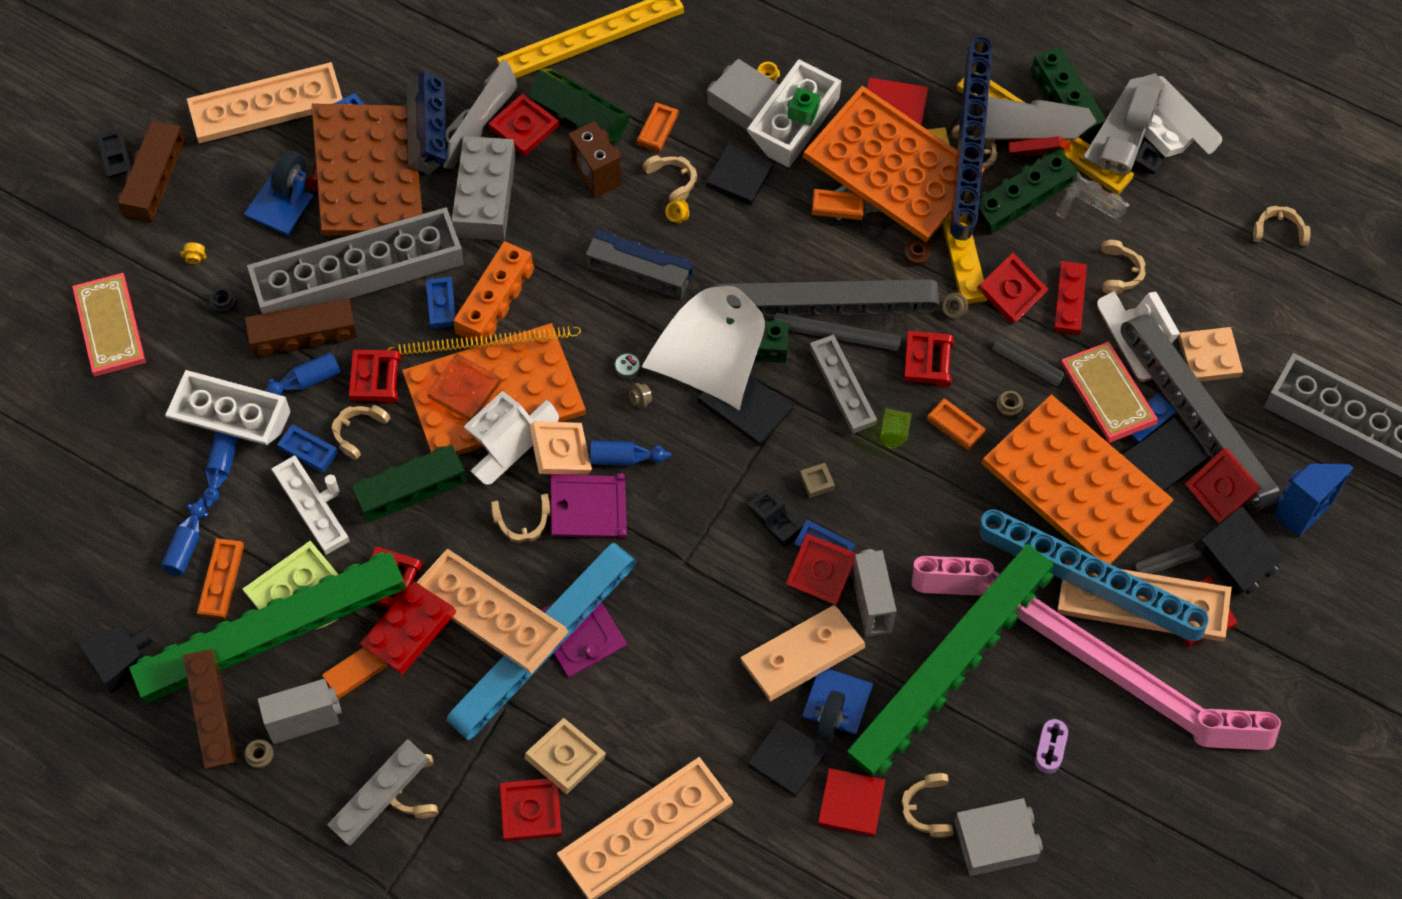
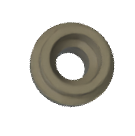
(948, 308)
(640, 395)
(1009, 397)
(255, 746)

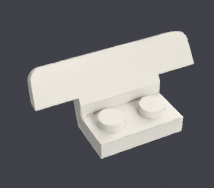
(1179, 124)
(1115, 314)
(504, 433)

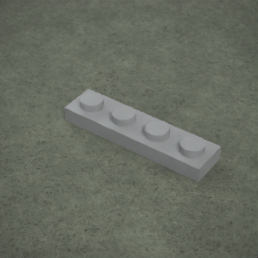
(843, 384)
(378, 792)

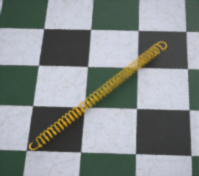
(486, 342)

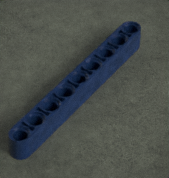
(969, 146)

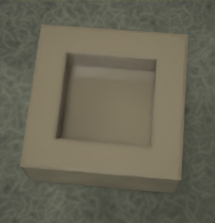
(817, 480)

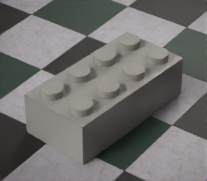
(484, 188)

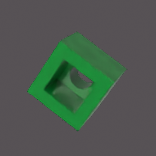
(804, 106)

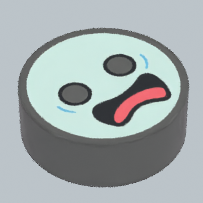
(627, 366)

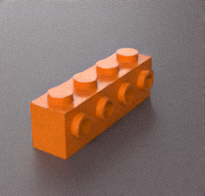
(494, 293)

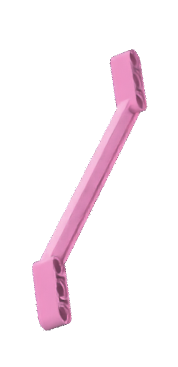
(1209, 726)

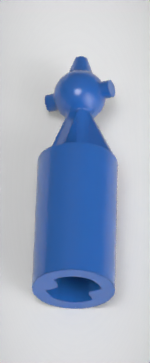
(306, 375)
(623, 453)
(219, 465)
(184, 541)

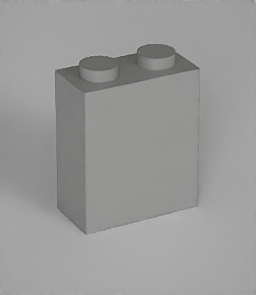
(740, 93)
(873, 592)
(300, 710)
(997, 836)

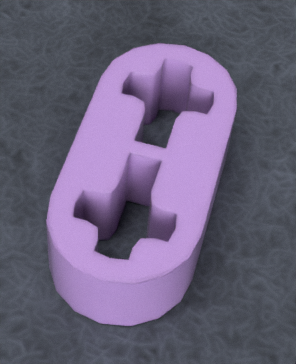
(1045, 745)

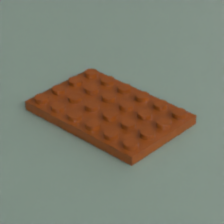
(362, 167)

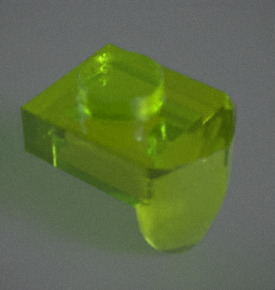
(895, 427)

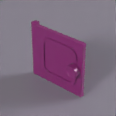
(593, 504)
(590, 642)

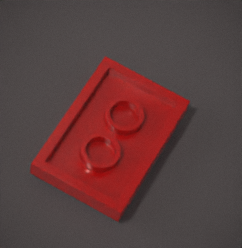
(408, 627)

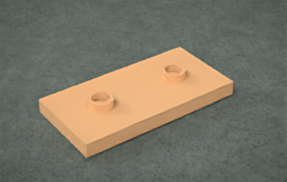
(802, 652)

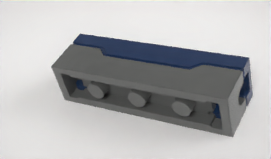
(426, 123)
(639, 264)

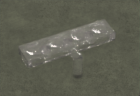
(1094, 195)

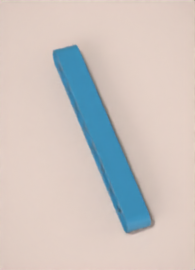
(1107, 576)
(569, 610)

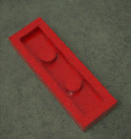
(1070, 298)

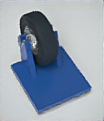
(283, 195)
(836, 703)

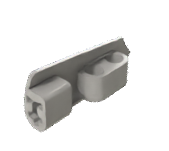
(1036, 120)
(470, 122)
(1124, 128)

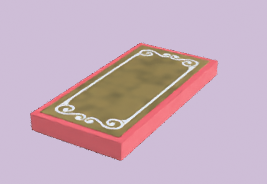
(108, 324)
(1109, 392)

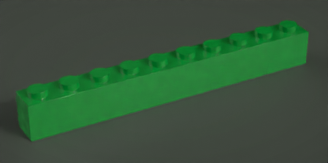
(273, 624)
(950, 661)

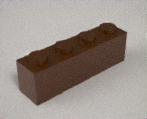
(151, 171)
(301, 327)
(210, 708)

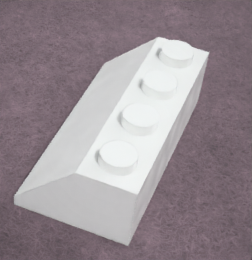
(783, 137)
(229, 408)

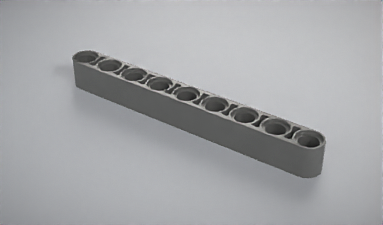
(840, 297)
(1194, 402)

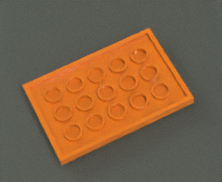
(888, 162)
(528, 374)
(1077, 481)

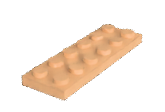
(263, 102)
(1210, 597)
(493, 611)
(644, 829)

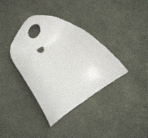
(705, 349)

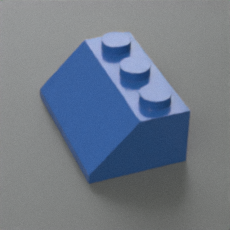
(1310, 495)

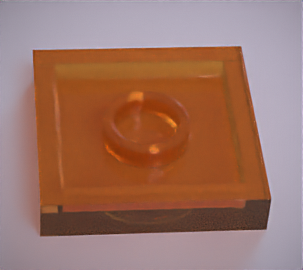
(464, 387)

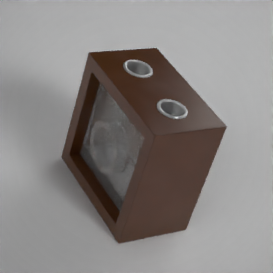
(595, 159)

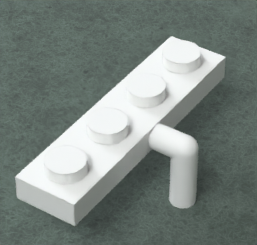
(312, 504)

